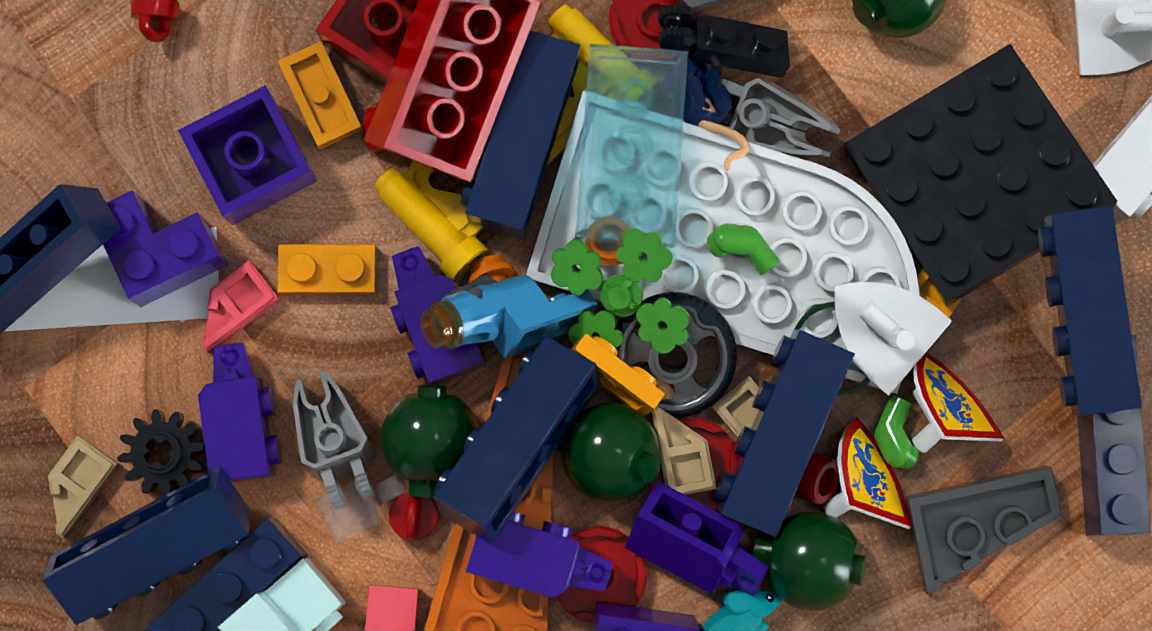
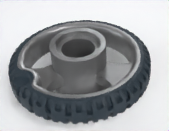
(705, 321)

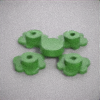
(622, 292)

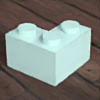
(295, 602)

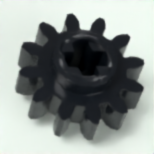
(143, 450)

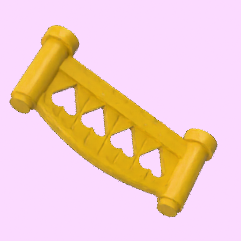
(437, 214)

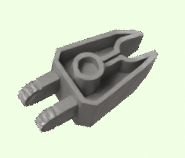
(766, 112)
(332, 440)

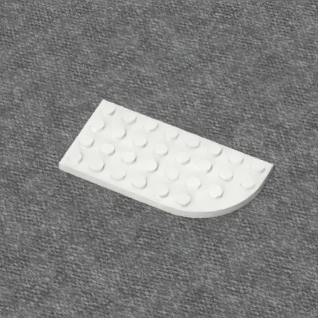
(808, 215)

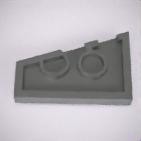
(972, 520)

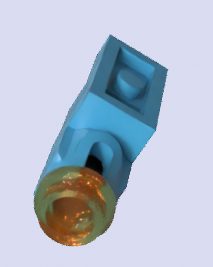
(505, 311)

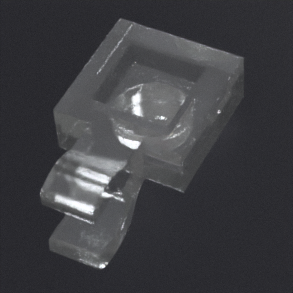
(359, 513)

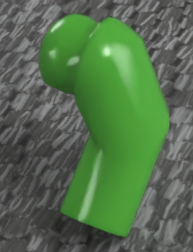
(742, 241)
(891, 436)

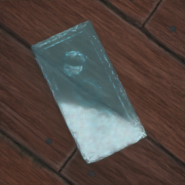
(631, 143)

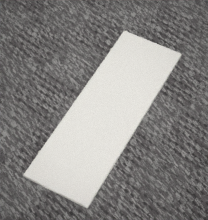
(96, 297)

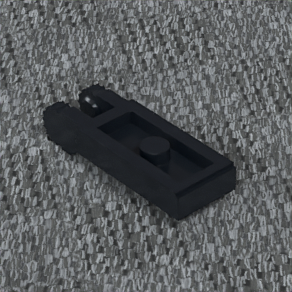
(724, 41)

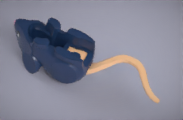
(709, 104)

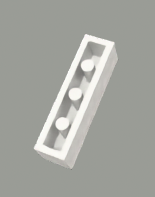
(1128, 165)

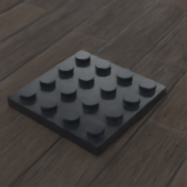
(976, 173)

